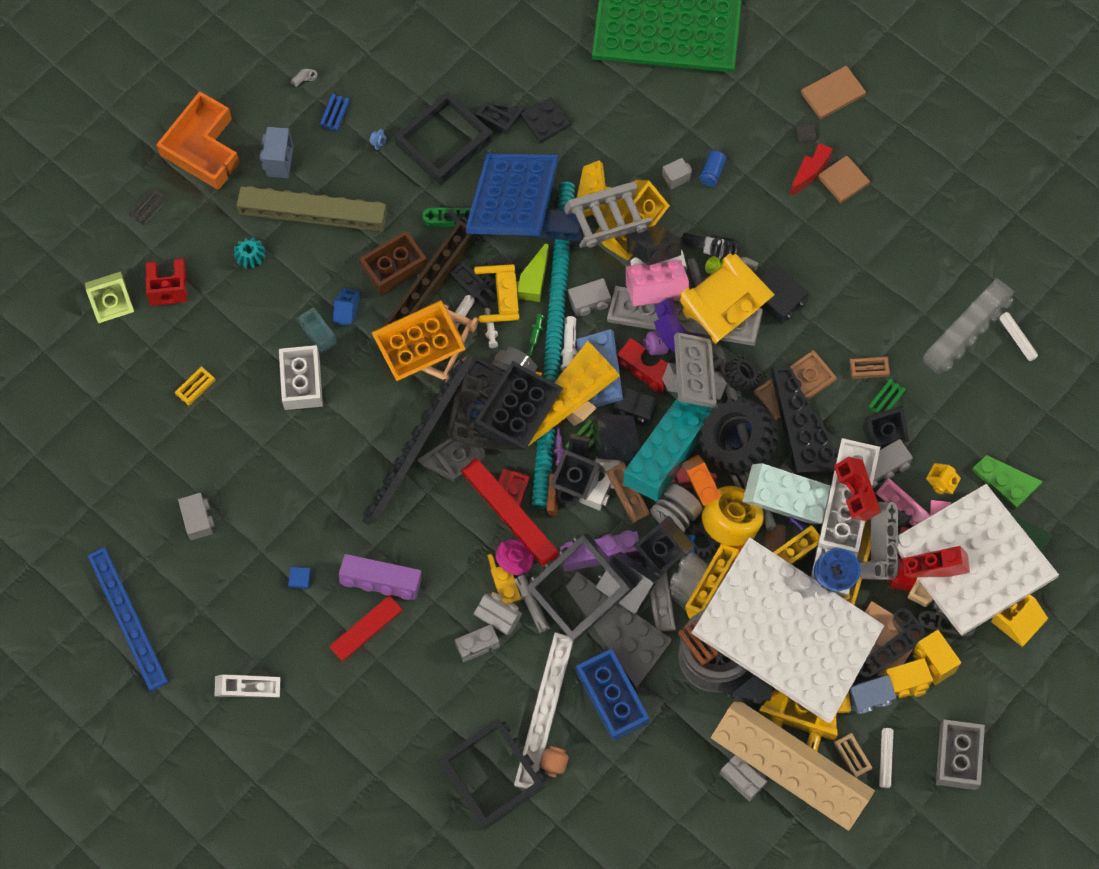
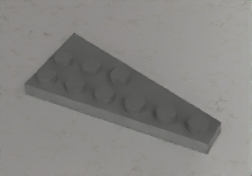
(631, 637)

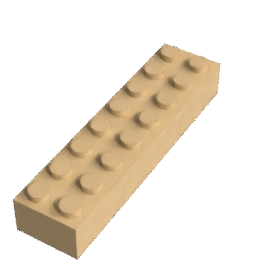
(792, 764)

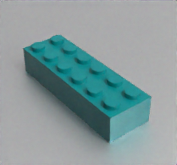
(666, 449)

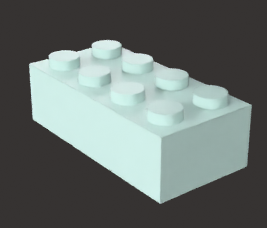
(786, 493)

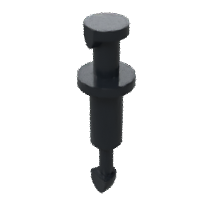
(450, 212)

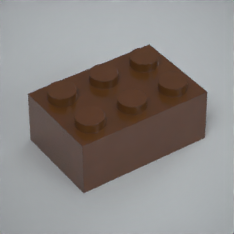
(393, 263)

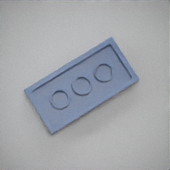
(605, 344)

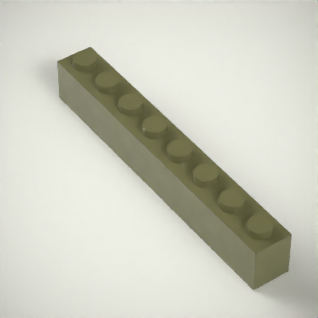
(312, 208)

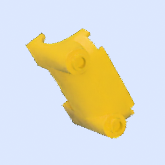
(725, 298)

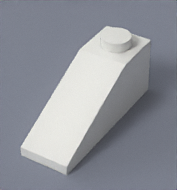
(247, 686)

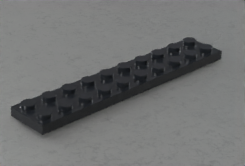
(419, 436)

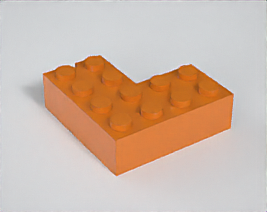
(193, 141)

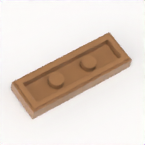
(630, 498)

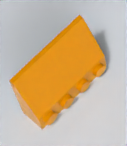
(419, 340)

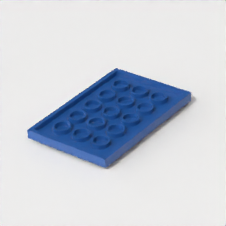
(512, 194)

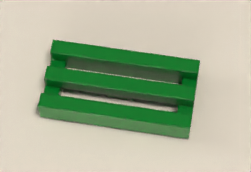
(894, 387)

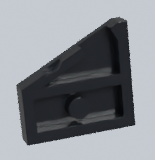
(499, 115)

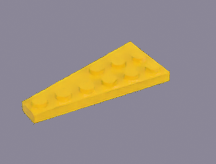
(580, 382)

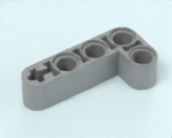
(883, 544)

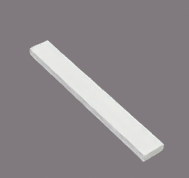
(545, 706)

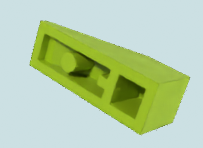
(532, 278)

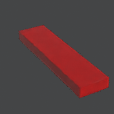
(365, 628)

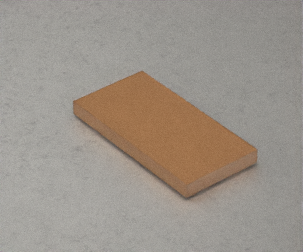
(812, 376)

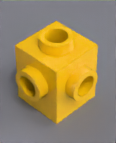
(943, 478)

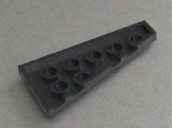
(804, 432)

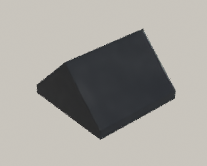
(886, 427)
(576, 475)

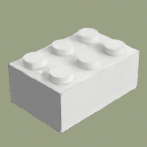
(300, 377)

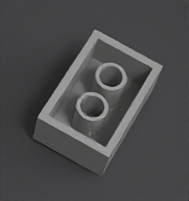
(960, 754)

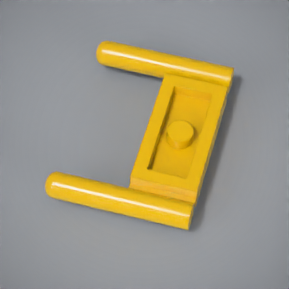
(506, 293)

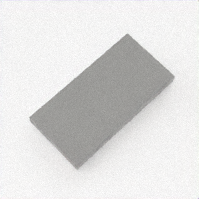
(695, 370)

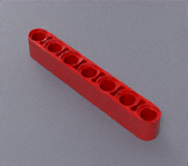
(510, 512)

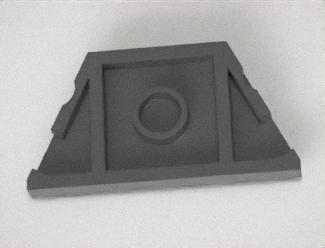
(451, 458)

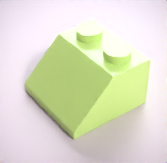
(109, 297)

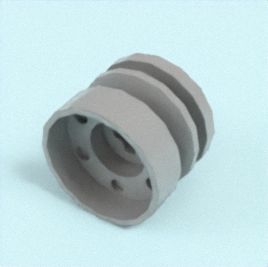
(678, 505)

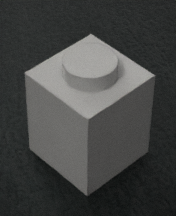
(676, 173)

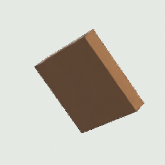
(843, 179)

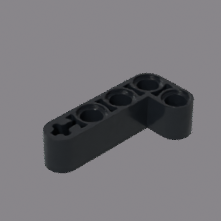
(888, 648)

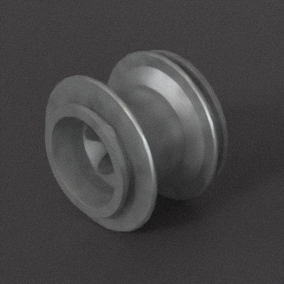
(709, 675)

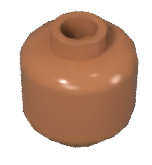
(554, 761)

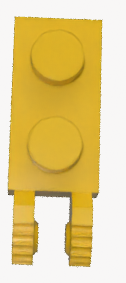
(504, 583)

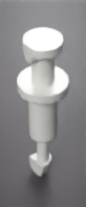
(491, 333)

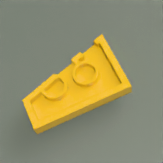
(591, 182)

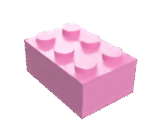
(656, 282)

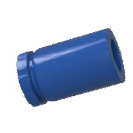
(712, 168)

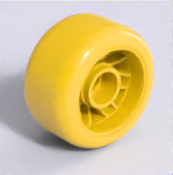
(730, 519)

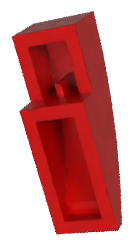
(811, 168)

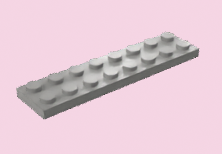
(643, 316)

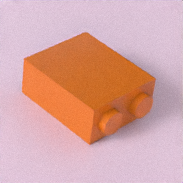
(701, 480)

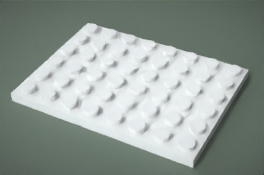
(788, 630)

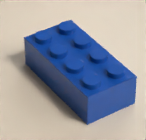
(612, 695)

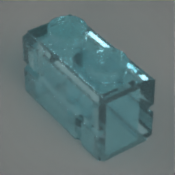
(317, 330)

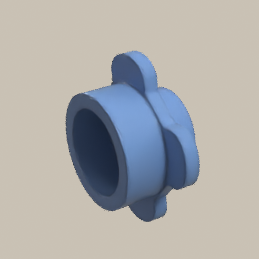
(378, 139)

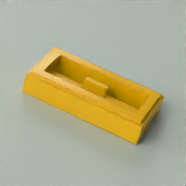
(208, 380)

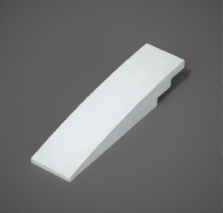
(838, 527)

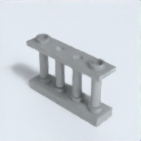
(609, 197)

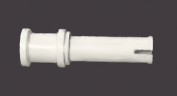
(569, 350)

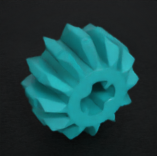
(242, 256)

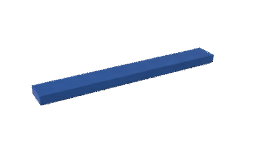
(127, 619)

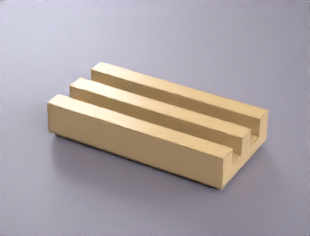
(861, 771)

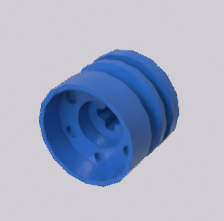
(847, 566)

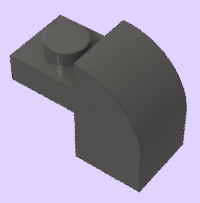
(504, 358)

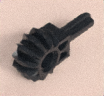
(713, 244)

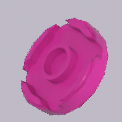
(514, 557)

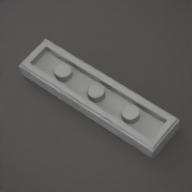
(661, 603)

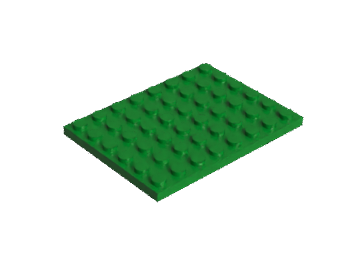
(668, 33)

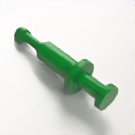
(535, 333)

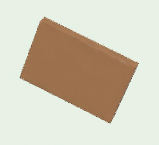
(833, 92)

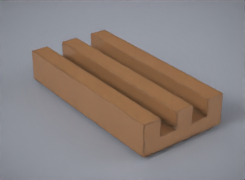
(855, 374)

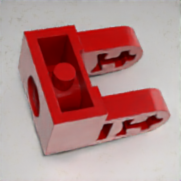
(166, 289)

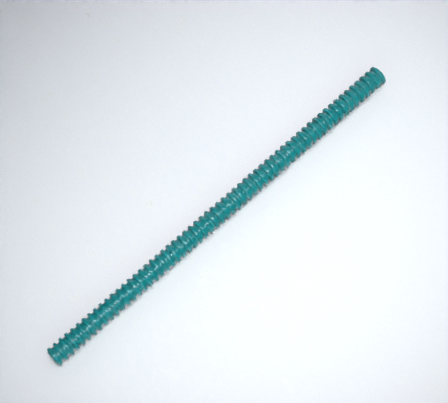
(553, 349)

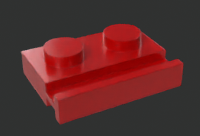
(514, 484)

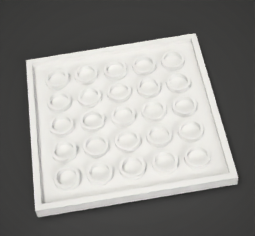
(1000, 555)

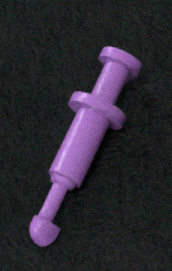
(558, 444)

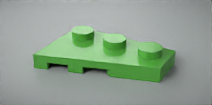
(1006, 481)

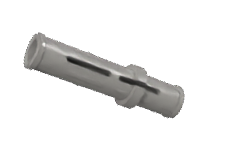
(532, 604)

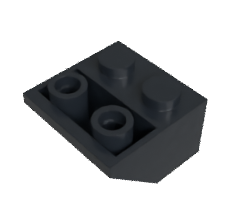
(747, 687)

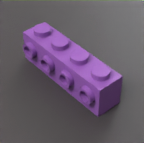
(609, 544)
(380, 577)

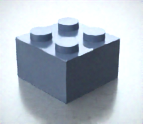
(277, 152)
(871, 693)

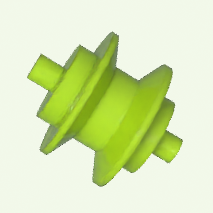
(713, 264)

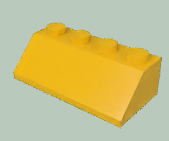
(649, 205)

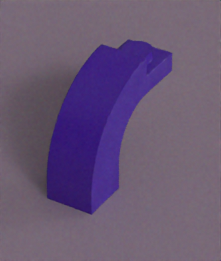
(668, 323)

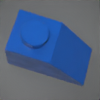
(346, 306)

